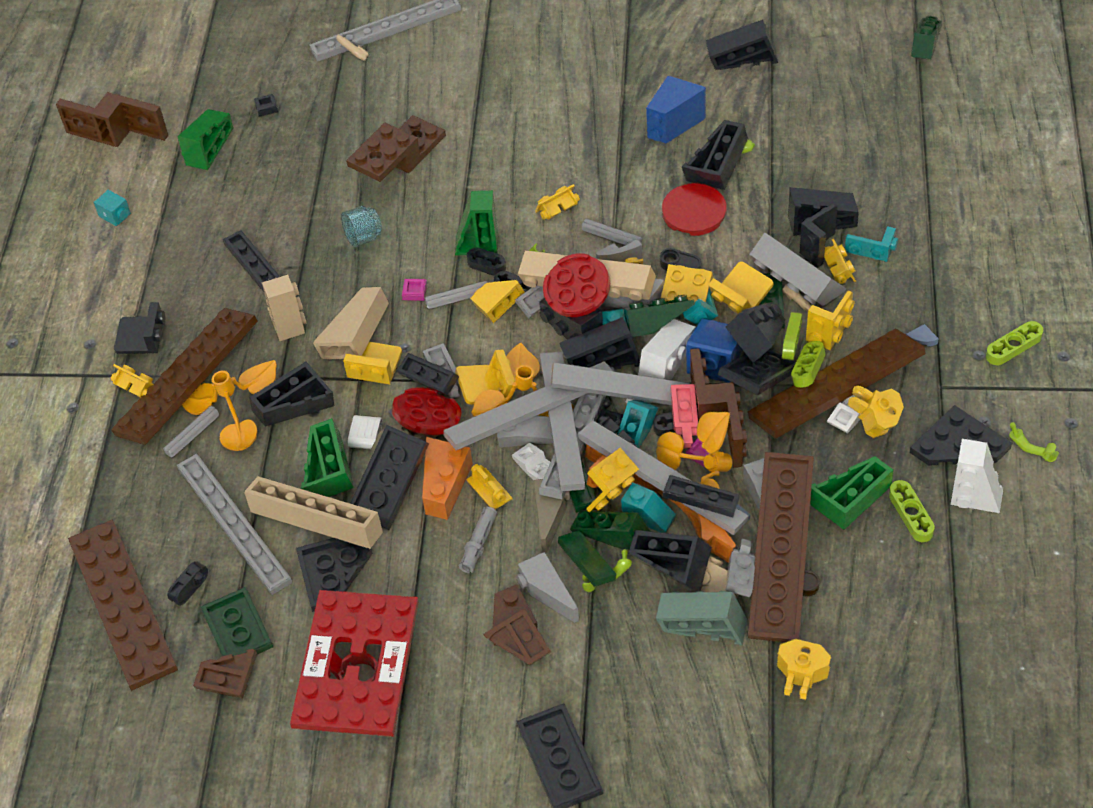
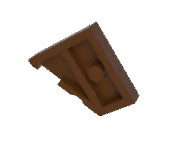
(509, 603)
(519, 637)
(226, 675)

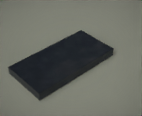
(761, 374)
(389, 474)
(559, 757)

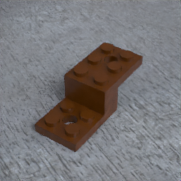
(112, 119)
(396, 148)
(719, 399)

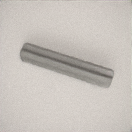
(609, 232)
(453, 295)
(191, 431)

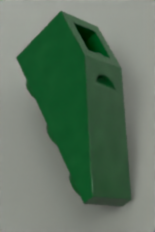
(926, 37)
(651, 317)
(609, 527)

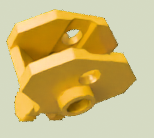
(876, 409)
(802, 667)

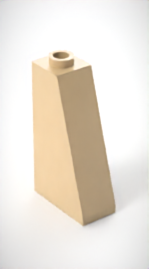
(353, 325)

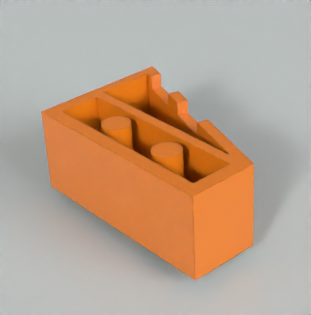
(444, 476)

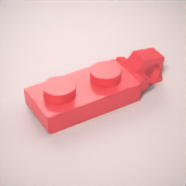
(684, 412)

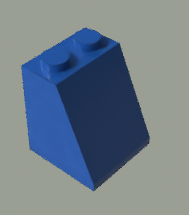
(675, 109)
(715, 345)

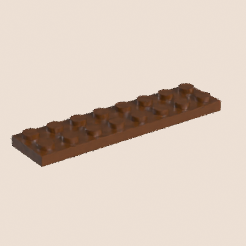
(184, 376)
(836, 383)
(781, 547)
(122, 605)

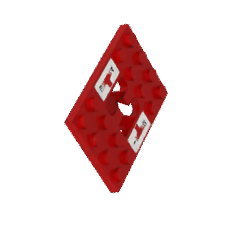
(347, 702)

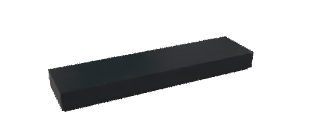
(250, 258)

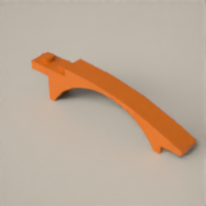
(712, 534)

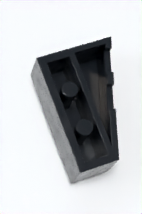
(742, 46)
(718, 157)
(808, 202)
(570, 326)
(757, 329)
(606, 343)
(292, 396)
(674, 555)

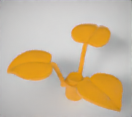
(524, 368)
(710, 431)
(237, 435)

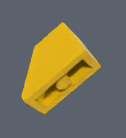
(496, 298)

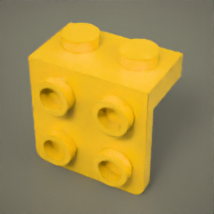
(687, 281)
(741, 288)
(829, 326)
(375, 364)
(479, 378)
(610, 476)

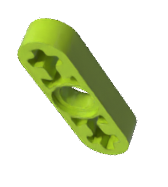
(1019, 334)
(792, 336)
(808, 364)
(911, 521)

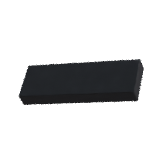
(427, 374)
(701, 496)

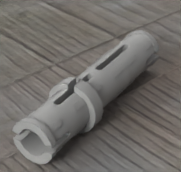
(474, 547)

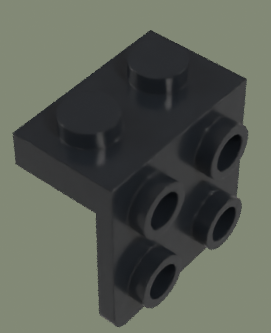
(815, 232)
(140, 334)

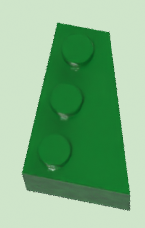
(205, 138)
(478, 224)
(327, 463)
(852, 492)

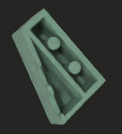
(702, 613)

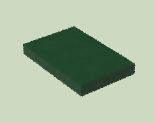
(236, 624)

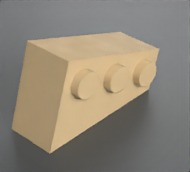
(284, 307)

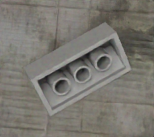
(796, 270)

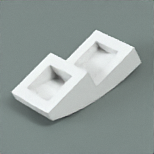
(844, 417)
(532, 461)

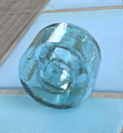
(361, 225)

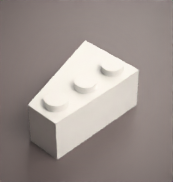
(665, 351)
(975, 479)

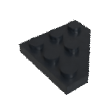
(944, 438)
(330, 566)

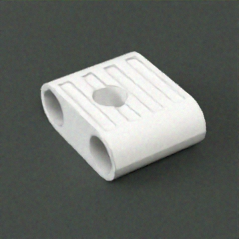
(364, 431)

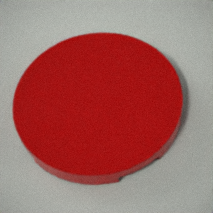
(694, 209)
(576, 285)
(425, 411)

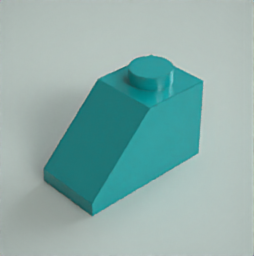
(638, 420)
(650, 507)

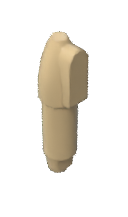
(356, 51)
(797, 297)

